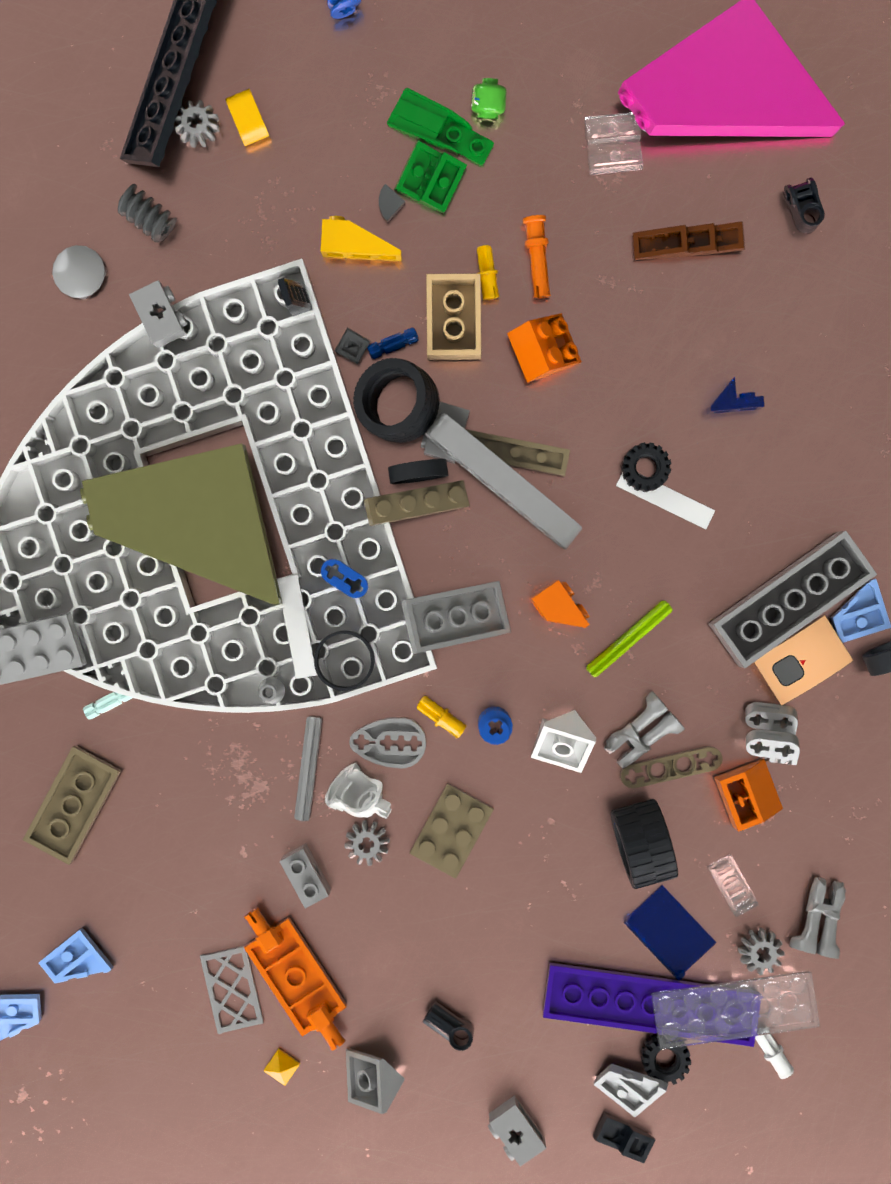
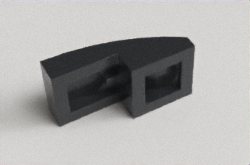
(624, 1137)

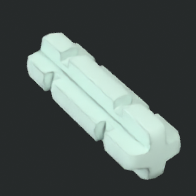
(104, 704)

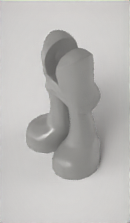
(630, 733)
(831, 909)

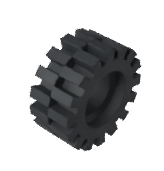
(662, 467)
(670, 1073)

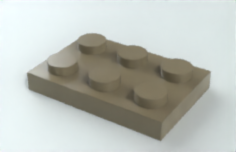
(451, 830)

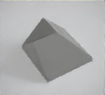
(371, 1081)

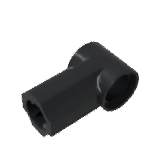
(447, 1024)

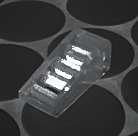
(743, 906)

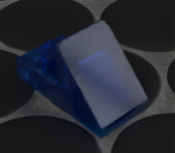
(728, 402)

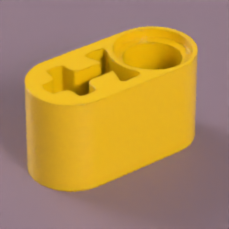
(247, 117)

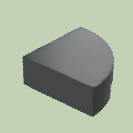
(389, 203)

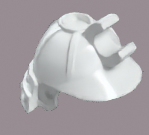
(357, 794)

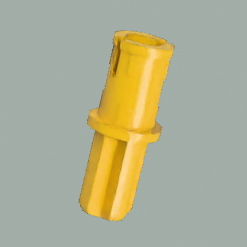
(487, 273)
(441, 717)

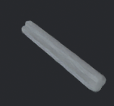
(308, 768)

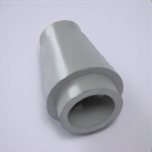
(277, 687)

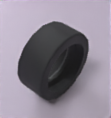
(878, 659)

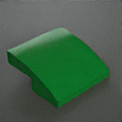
(430, 177)

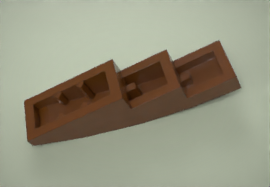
(688, 241)

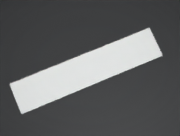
(674, 503)
(297, 627)

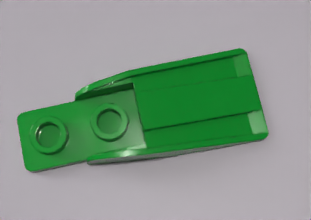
(438, 127)

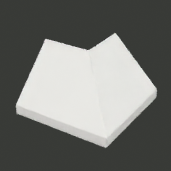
(564, 742)

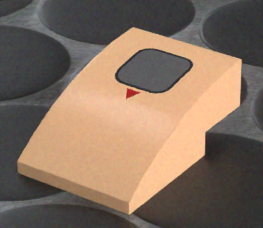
(804, 660)

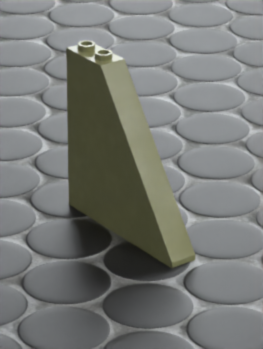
(192, 515)

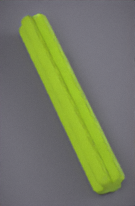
(629, 638)

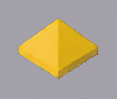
(281, 1066)

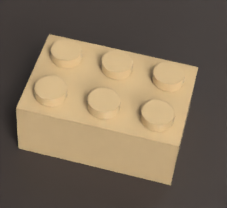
(453, 316)

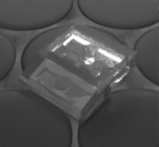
(613, 143)

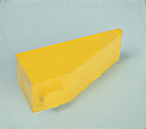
(347, 240)

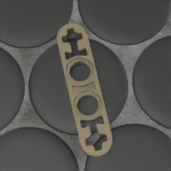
(671, 769)

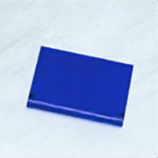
(669, 932)

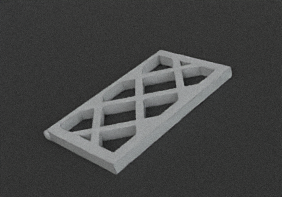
(247, 973)

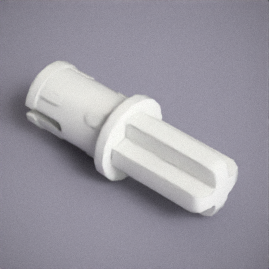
(775, 1055)

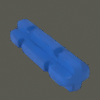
(392, 343)

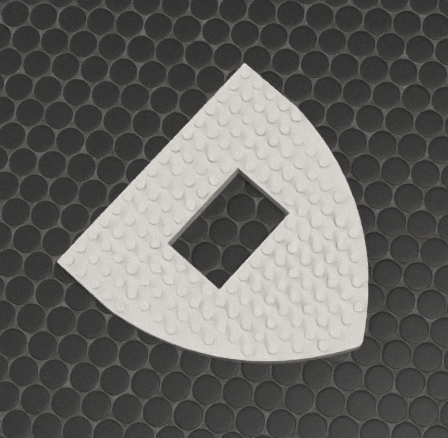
(136, 614)

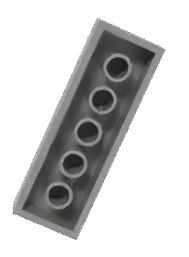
(792, 599)

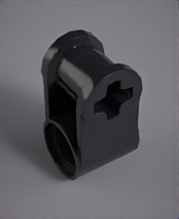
(803, 200)

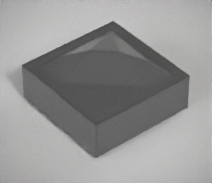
(352, 345)

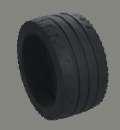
(369, 389)

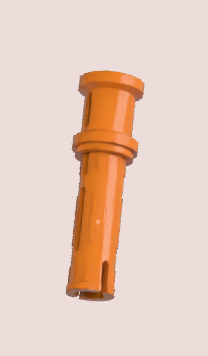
(536, 244)

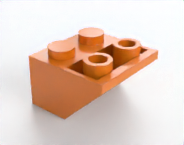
(544, 347)
(557, 606)
(749, 795)

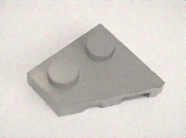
(629, 1088)

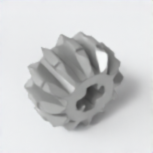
(202, 131)
(358, 837)
(762, 941)

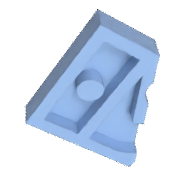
(861, 614)
(18, 1013)

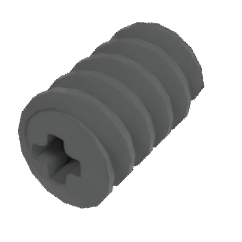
(144, 215)

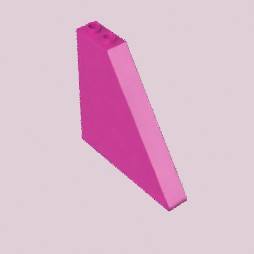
(730, 82)

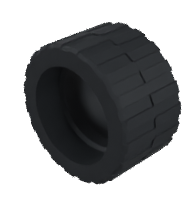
(644, 843)

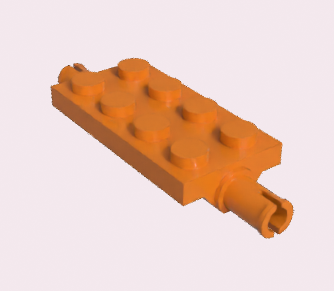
(295, 977)

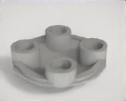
(78, 271)

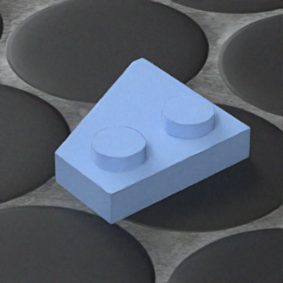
(75, 959)

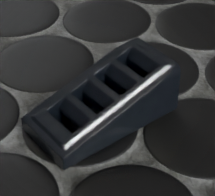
(294, 296)

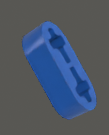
(348, 573)

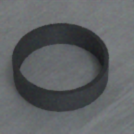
(418, 471)
(319, 673)

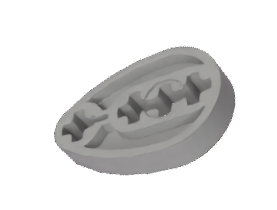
(392, 757)

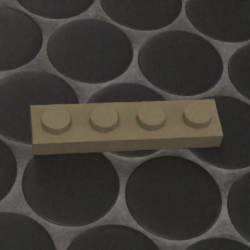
(526, 454)
(416, 503)

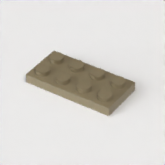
(72, 805)

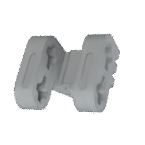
(778, 736)

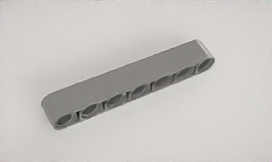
(503, 480)

